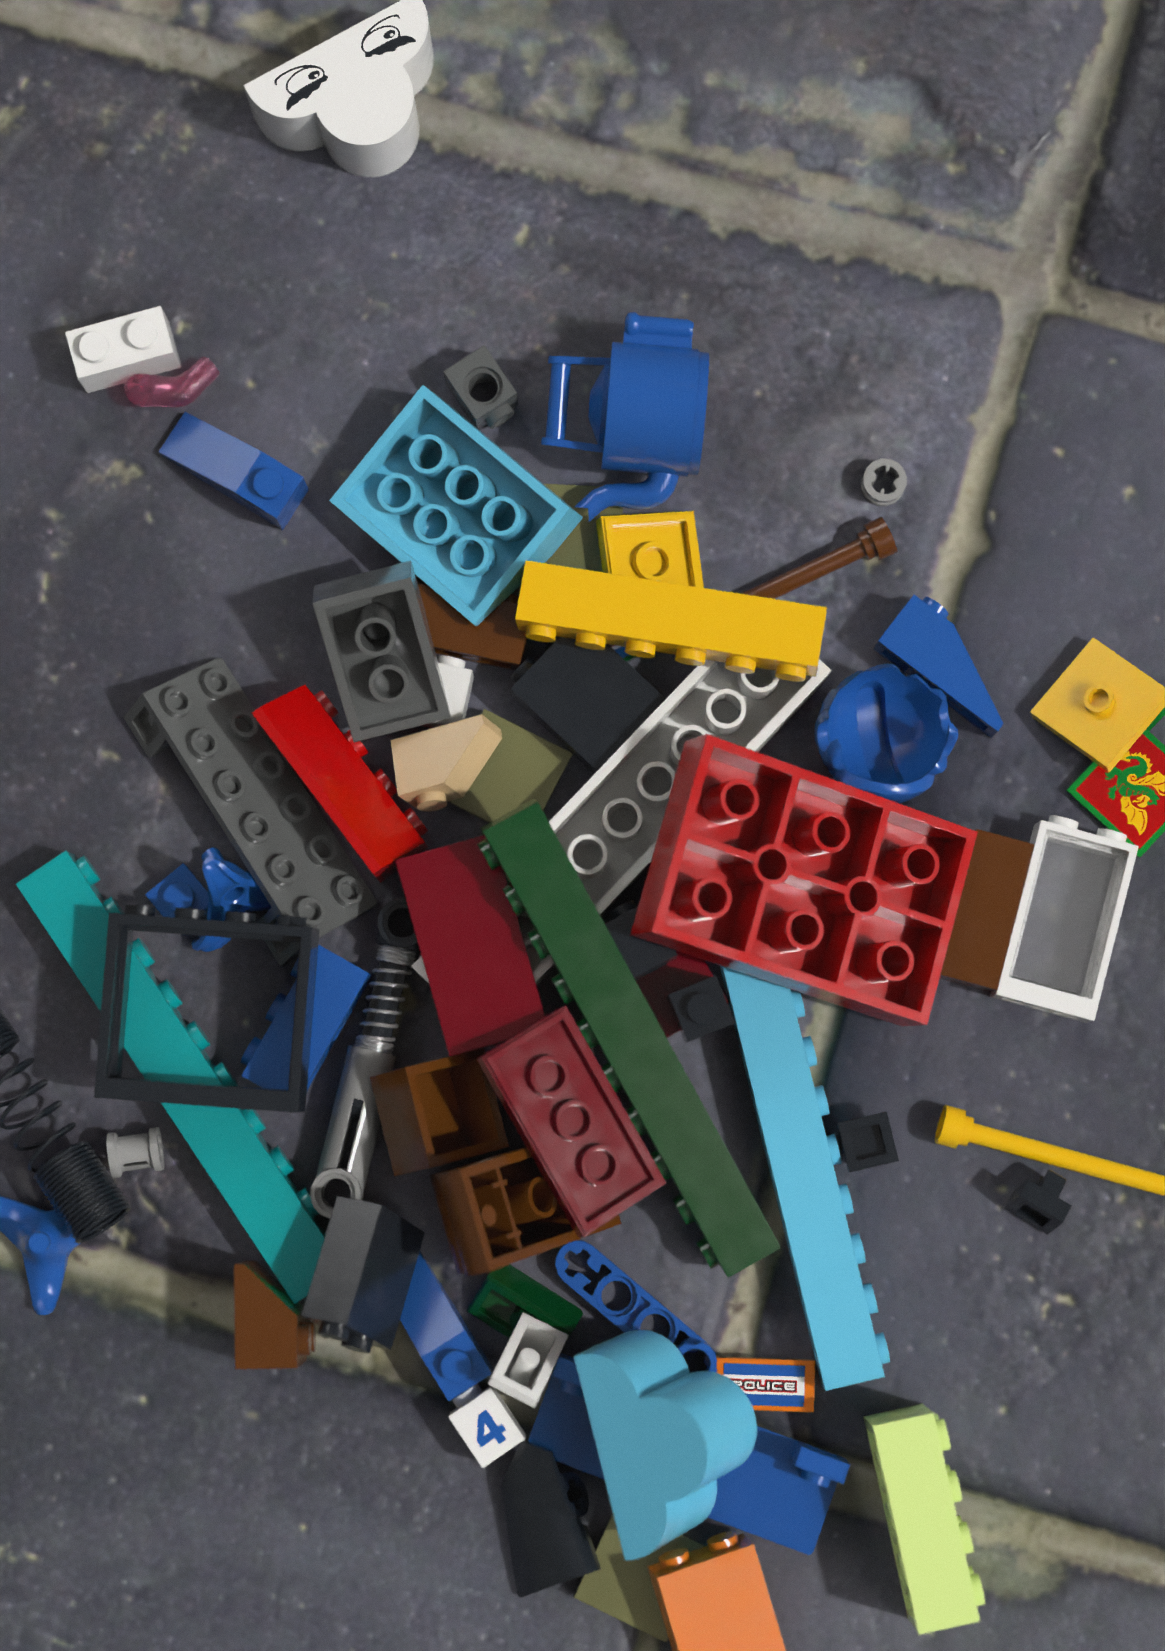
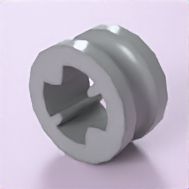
(898, 485)

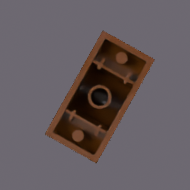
(500, 1212)

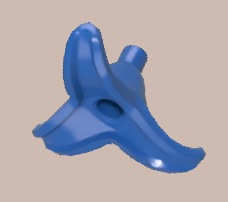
(229, 890)
(44, 1249)

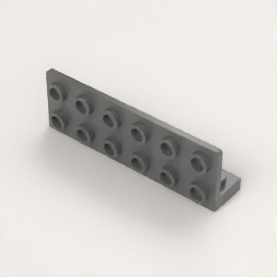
(253, 799)

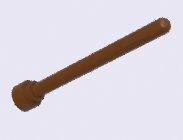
(870, 543)

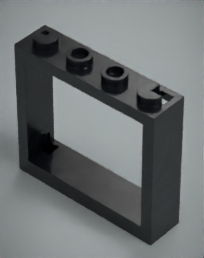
(188, 921)

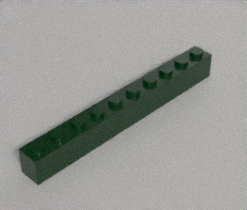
(629, 1037)

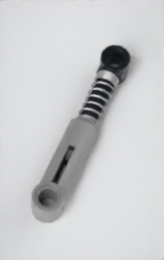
(366, 1059)

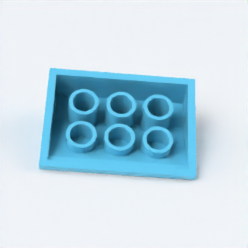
(454, 506)

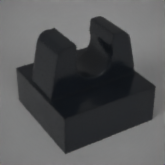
(867, 1142)
(1040, 1202)

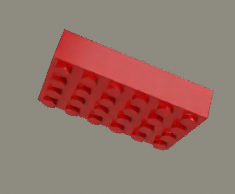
(804, 882)

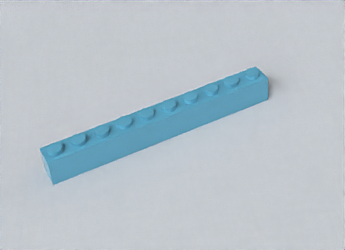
(805, 1180)

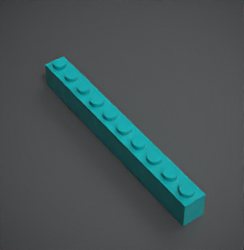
(169, 1049)

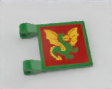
(1131, 794)

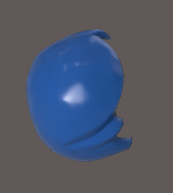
(885, 733)

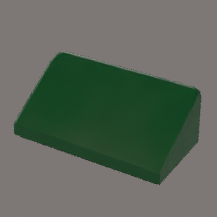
(511, 1292)

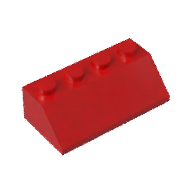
(341, 780)

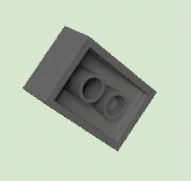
(381, 651)

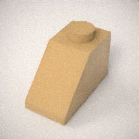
(442, 761)

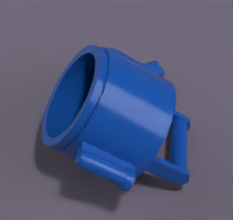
(641, 409)

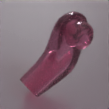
(171, 392)

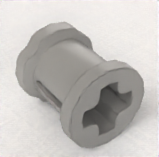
(135, 1152)

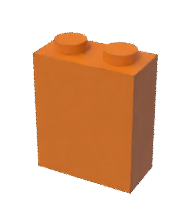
(716, 1597)

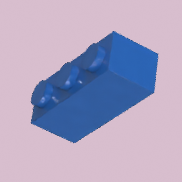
(336, 995)

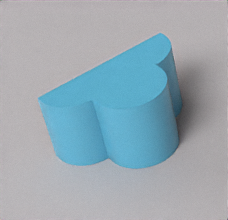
(661, 1435)

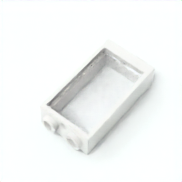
(1067, 919)

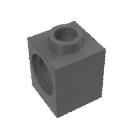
(477, 369)

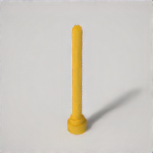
(957, 1129)

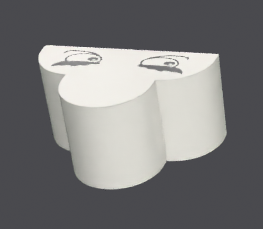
(352, 92)

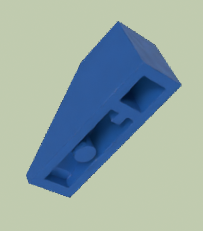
(236, 469)
(930, 646)
(442, 1334)

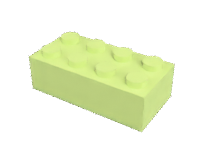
(922, 1518)

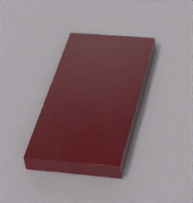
(469, 946)
(571, 1121)

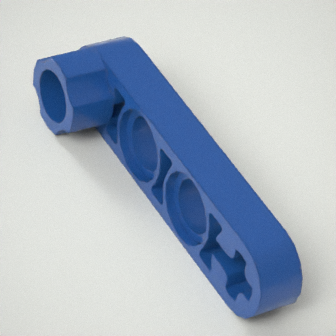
(639, 1307)

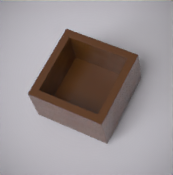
(438, 1112)

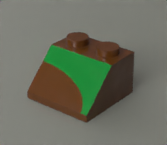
(267, 1322)

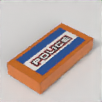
(773, 1382)

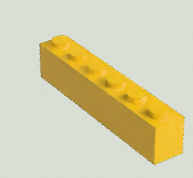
(670, 619)

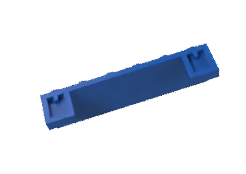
(774, 1494)

